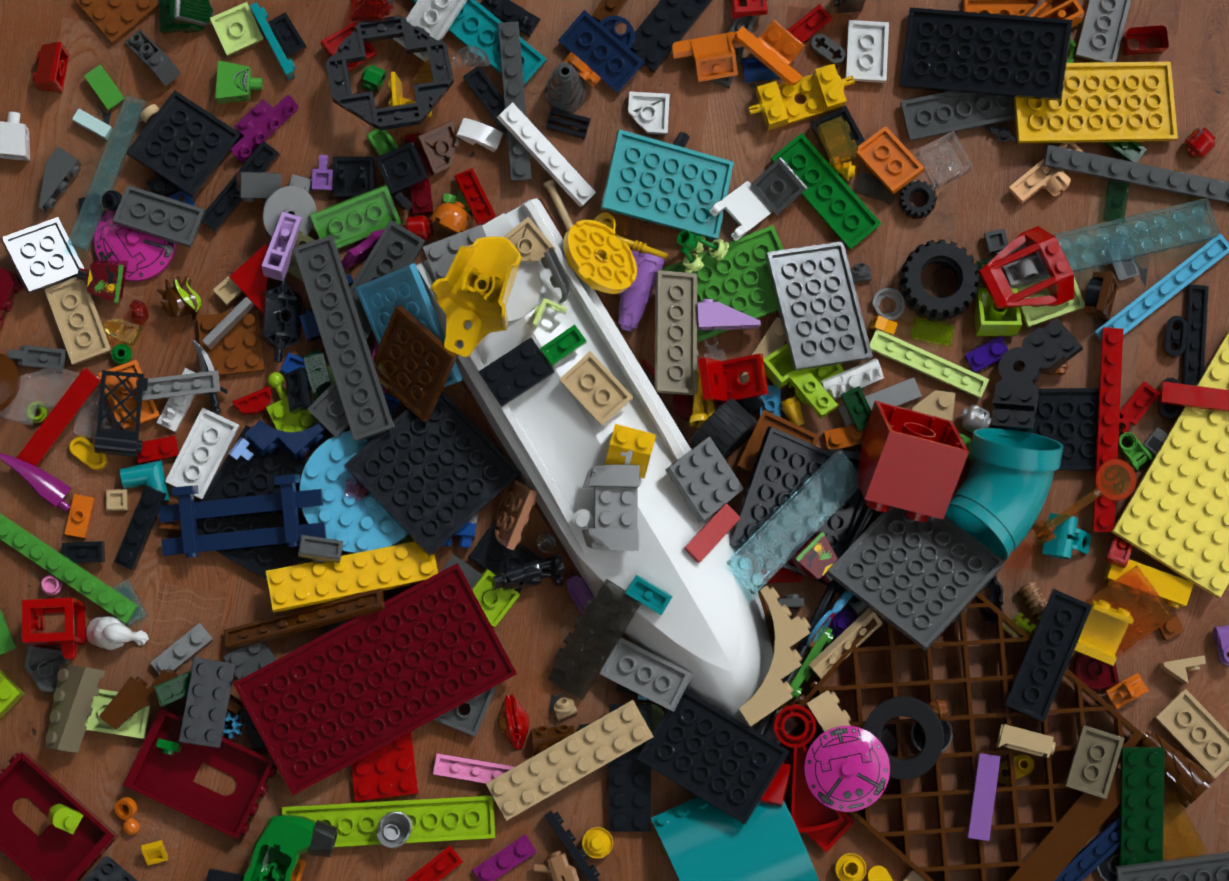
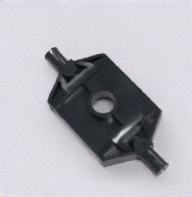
(276, 331)

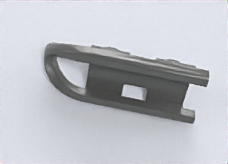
(558, 278)

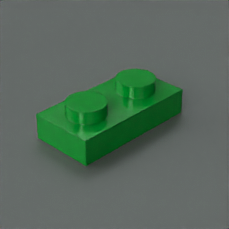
(563, 345)

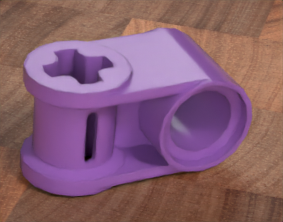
(1221, 638)

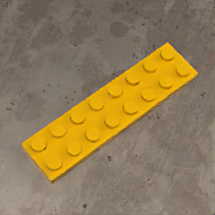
(355, 574)

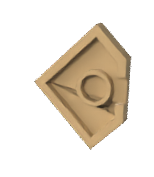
(529, 241)
(937, 404)

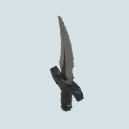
(206, 365)

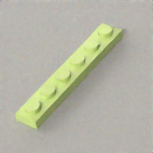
(928, 364)

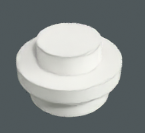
(583, 519)

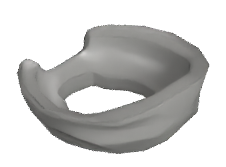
(894, 295)

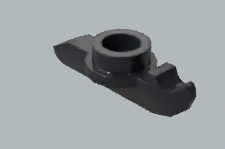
(1003, 134)

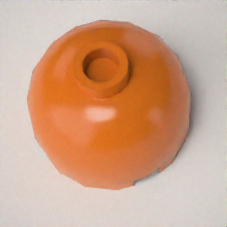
(452, 217)

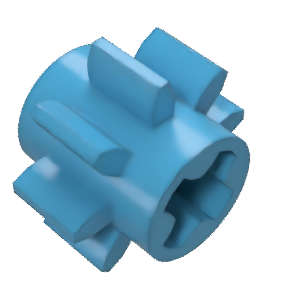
(236, 725)

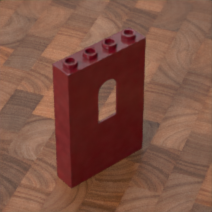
(171, 777)
(55, 852)

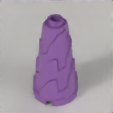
(635, 298)

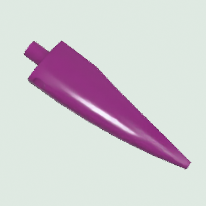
(43, 483)

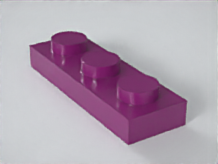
(505, 859)

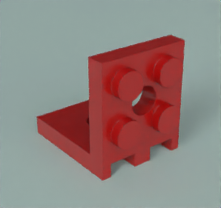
(723, 378)

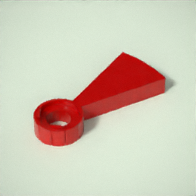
(805, 808)

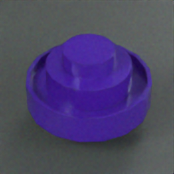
(842, 621)

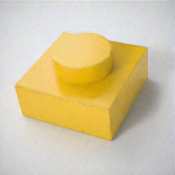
(154, 852)

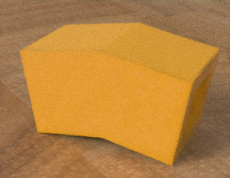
(883, 325)

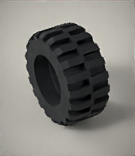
(956, 260)

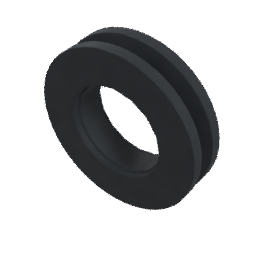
(927, 719)

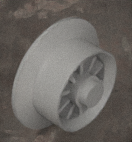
(292, 201)

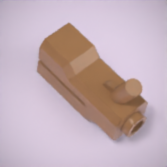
(558, 866)

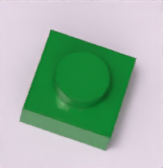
(168, 746)

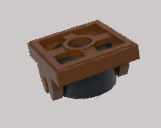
(1101, 295)

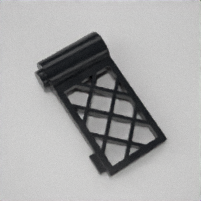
(120, 441)

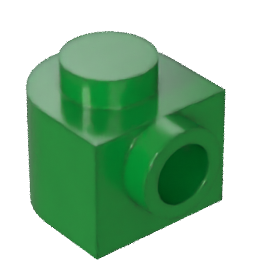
(373, 78)

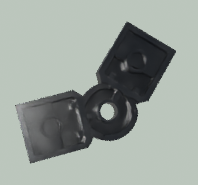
(1016, 392)

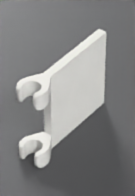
(745, 208)

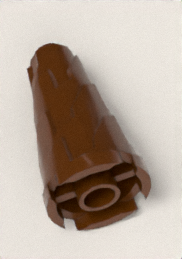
(1181, 774)

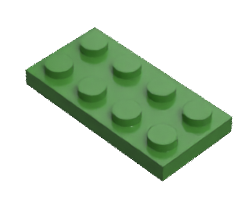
(356, 217)

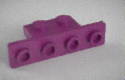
(260, 125)

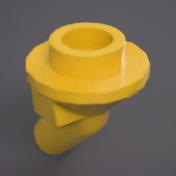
(846, 170)

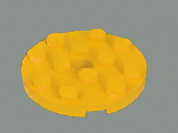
(599, 257)

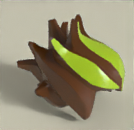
(180, 299)

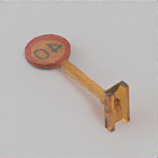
(1113, 480)

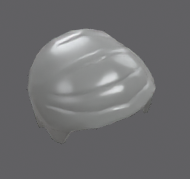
(394, 829)

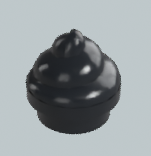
(111, 200)

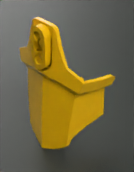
(477, 291)

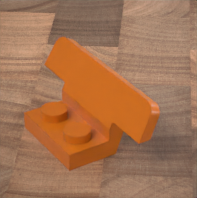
(774, 49)
(712, 55)

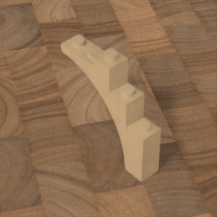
(787, 632)

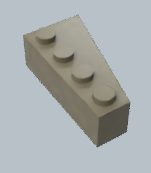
(72, 706)

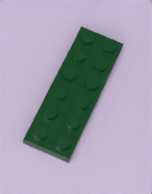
(1141, 805)

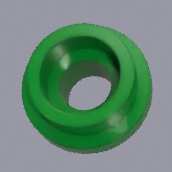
(126, 358)

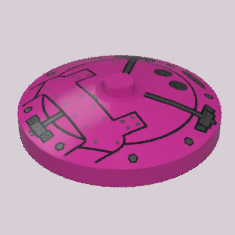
(145, 254)
(846, 768)

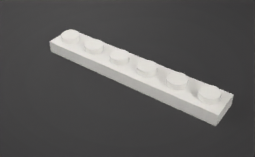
(546, 154)

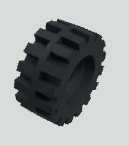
(924, 188)

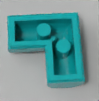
(145, 474)

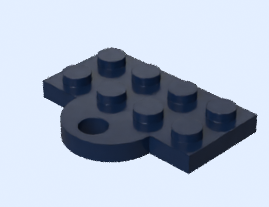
(603, 48)

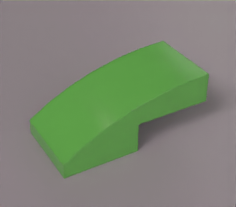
(104, 87)

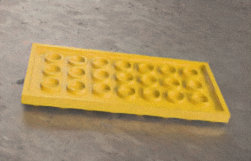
(1103, 106)

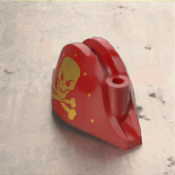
(514, 722)

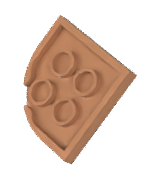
(513, 513)

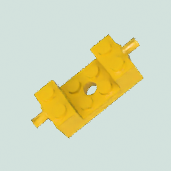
(821, 90)

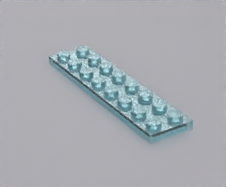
(1138, 235)
(795, 522)

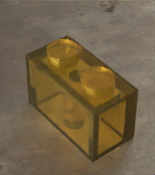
(837, 141)

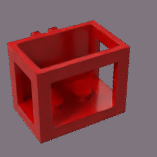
(34, 624)

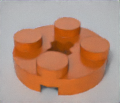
(582, 69)

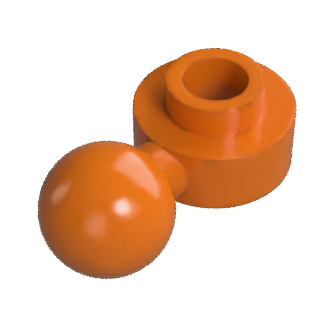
(126, 809)

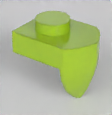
(64, 818)

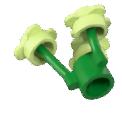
(694, 243)

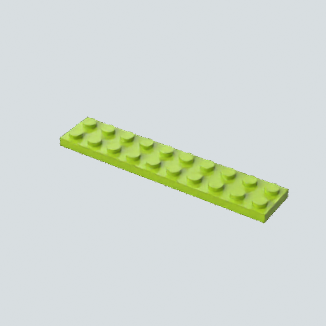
(430, 818)

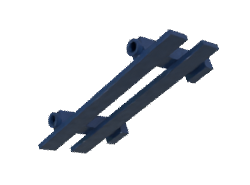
(288, 500)

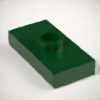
(171, 689)

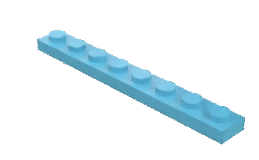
(1168, 286)

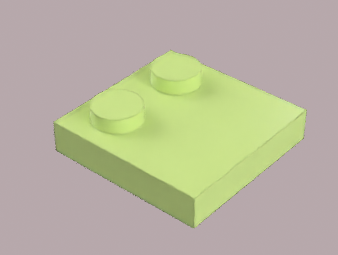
(236, 28)

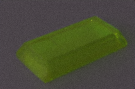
(933, 331)

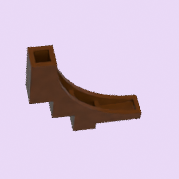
(136, 696)

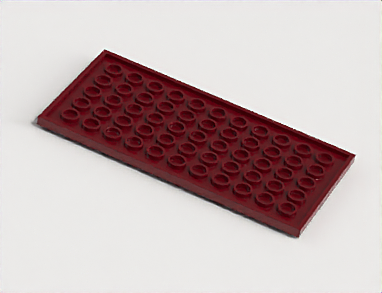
(374, 679)

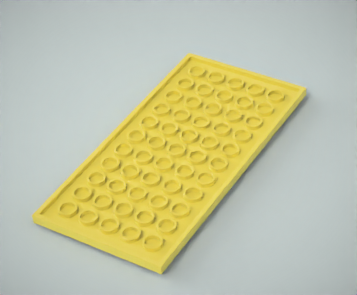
(1184, 496)

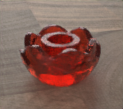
(139, 312)

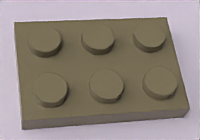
(1094, 762)

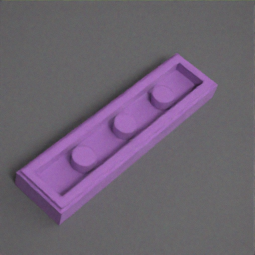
(983, 797)

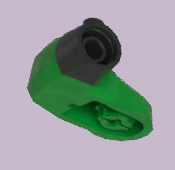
(282, 843)

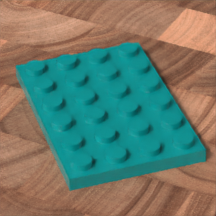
(666, 184)

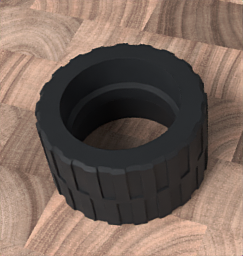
(726, 427)

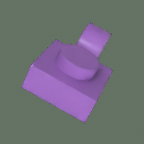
(323, 177)

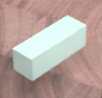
(92, 124)

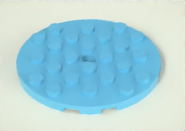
(358, 523)

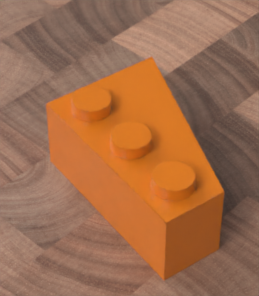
(1061, 10)

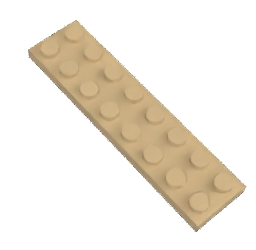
(569, 760)

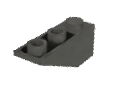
(153, 57)
(57, 174)

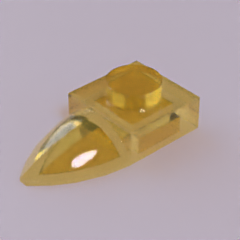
(123, 330)

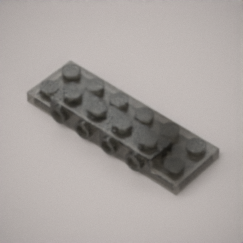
(593, 639)

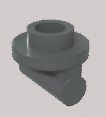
(861, 273)

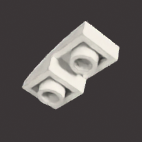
(480, 133)

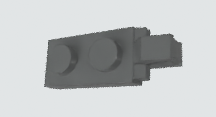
(39, 357)

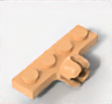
(1042, 177)

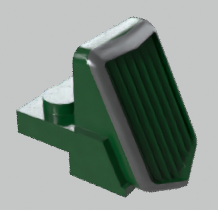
(184, 15)

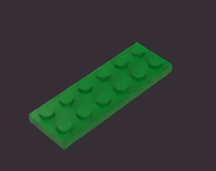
(828, 193)

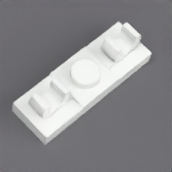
(857, 376)
(175, 409)

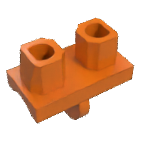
(1126, 690)

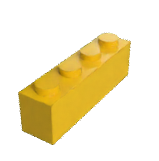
(1170, 587)

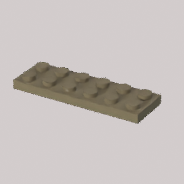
(675, 332)

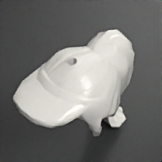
(112, 633)

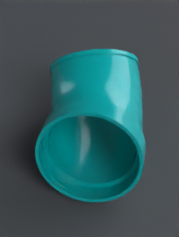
(1005, 487)

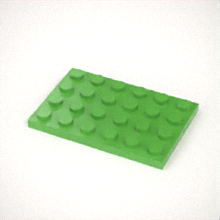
(739, 278)

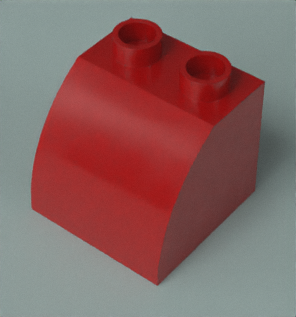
(910, 462)

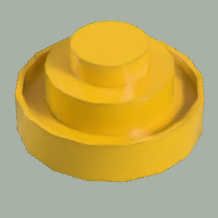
(597, 842)
(850, 867)

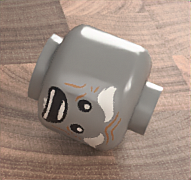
(975, 418)

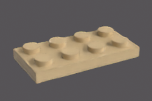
(78, 320)
(1196, 732)

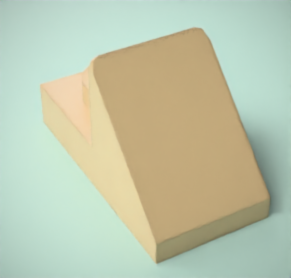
(1178, 667)

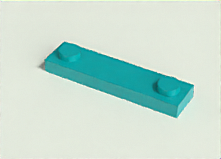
(261, 16)

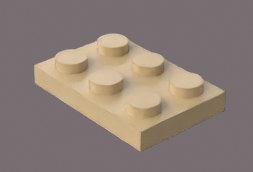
(596, 388)

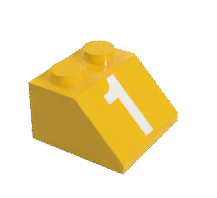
(630, 447)

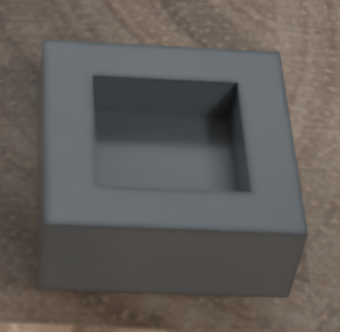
(995, 240)

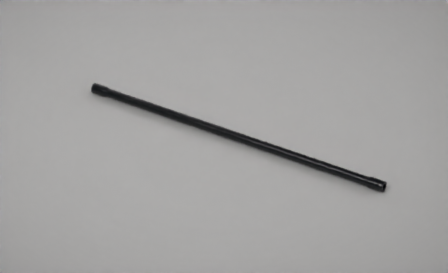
(819, 613)

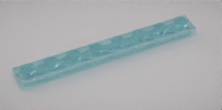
(107, 172)

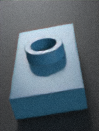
(772, 401)

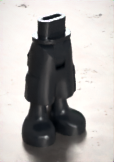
(531, 574)

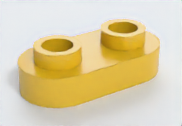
(1019, 771)

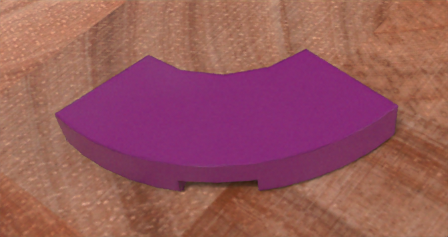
(358, 253)

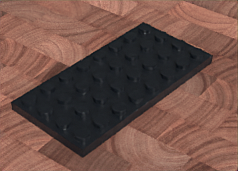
(985, 53)

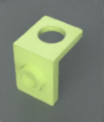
(539, 311)

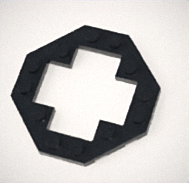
(363, 104)

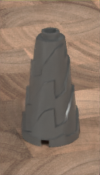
(565, 89)

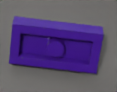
(986, 354)

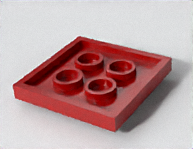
(386, 771)

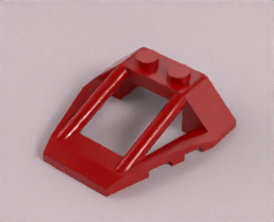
(1061, 275)

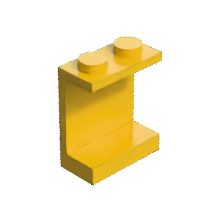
(1103, 631)

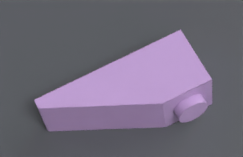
(281, 247)
(721, 317)

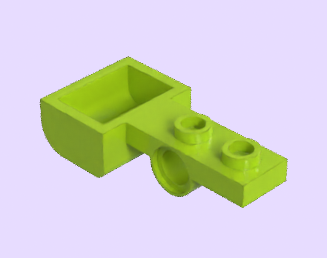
(807, 388)

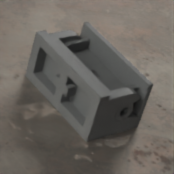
(257, 185)

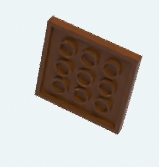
(413, 363)

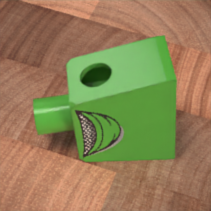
(235, 83)

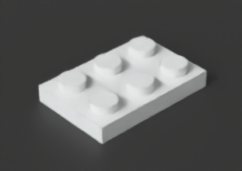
(867, 51)

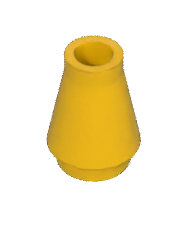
(792, 410)

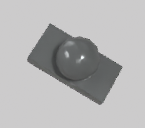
(320, 549)

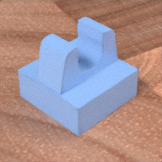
(240, 449)

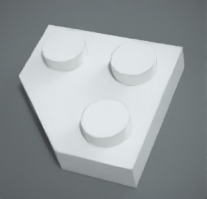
(650, 111)

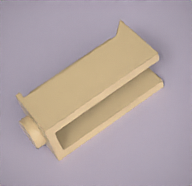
(1025, 741)

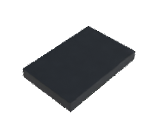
(496, 557)

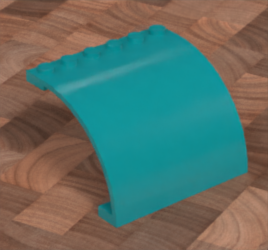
(716, 847)

